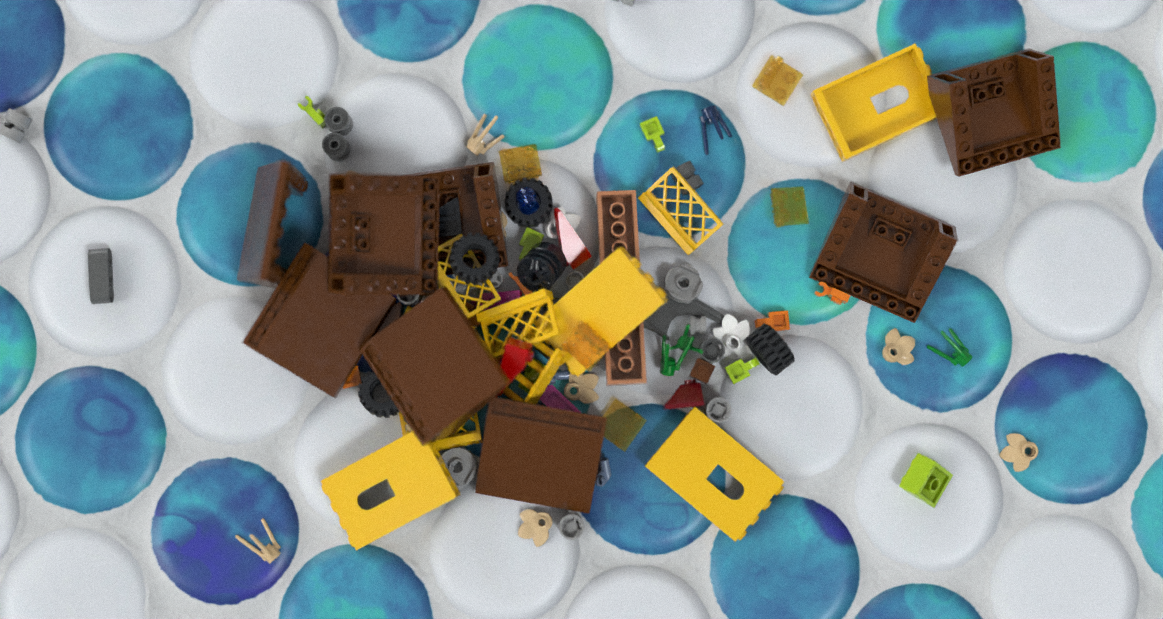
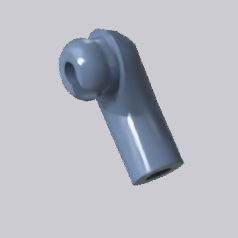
(559, 375)
(604, 473)

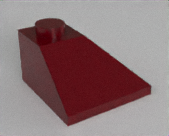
(685, 396)

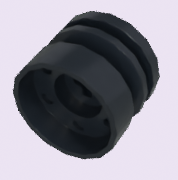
(541, 266)

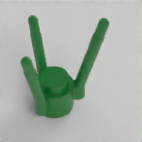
(683, 340)
(961, 354)
(668, 363)

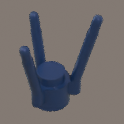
(712, 116)

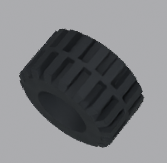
(532, 219)
(474, 242)
(770, 349)
(366, 397)

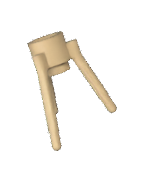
(476, 144)
(267, 553)

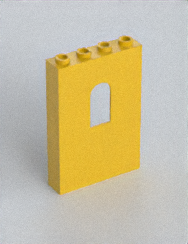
(851, 114)
(693, 454)
(415, 476)

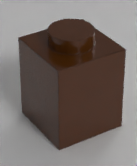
(701, 371)

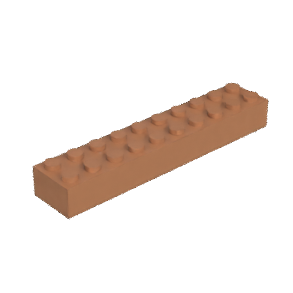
(617, 229)

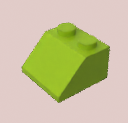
(925, 480)

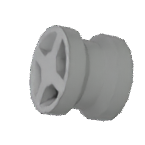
(498, 279)
(697, 325)

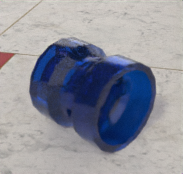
(527, 200)

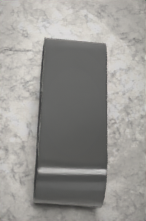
(100, 276)

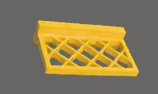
(667, 219)
(444, 281)
(518, 307)
(455, 440)

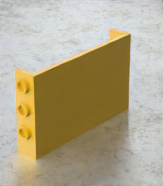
(609, 299)

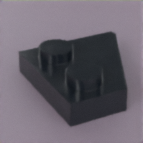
(450, 219)

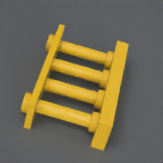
(557, 359)

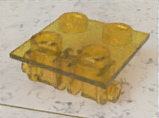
(777, 80)
(520, 163)
(789, 206)
(585, 345)
(622, 424)

